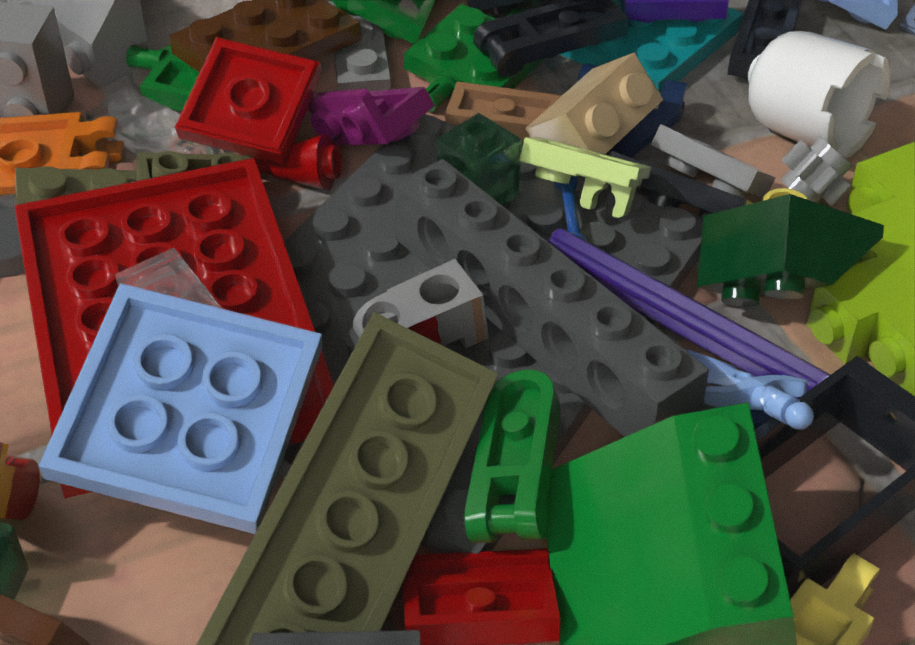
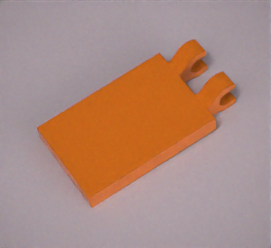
(55, 143)

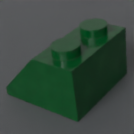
(780, 249)

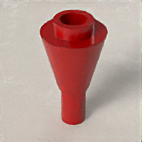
(309, 163)

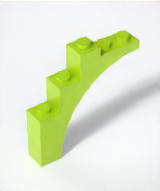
(874, 301)

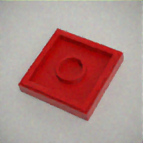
(249, 100)

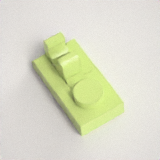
(559, 161)

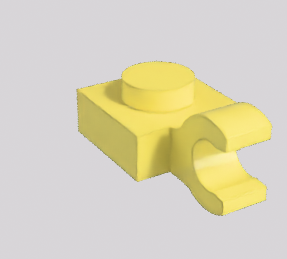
(835, 613)

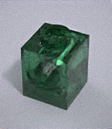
(484, 155)

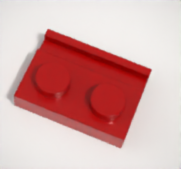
(482, 598)

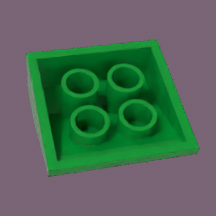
(669, 539)

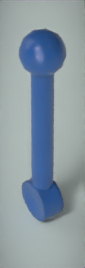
(570, 205)

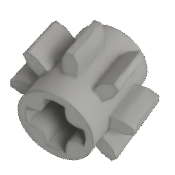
(816, 171)

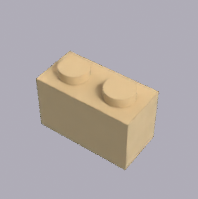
(600, 106)

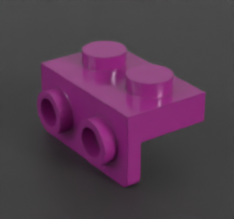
(368, 116)

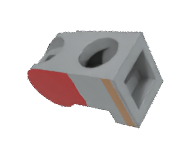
(434, 304)

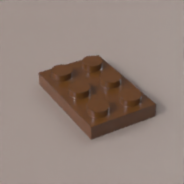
(286, 26)

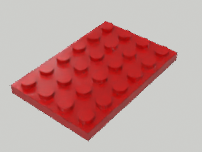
(212, 219)

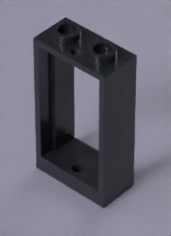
(863, 403)

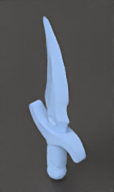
(766, 393)

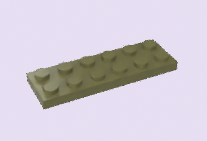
(357, 491)

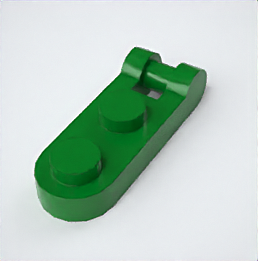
(513, 459)

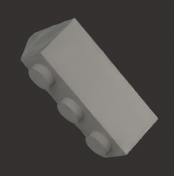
(98, 35)

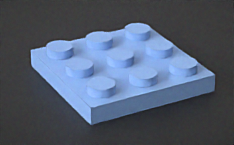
(184, 408)

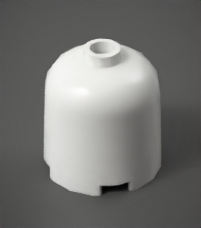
(818, 89)

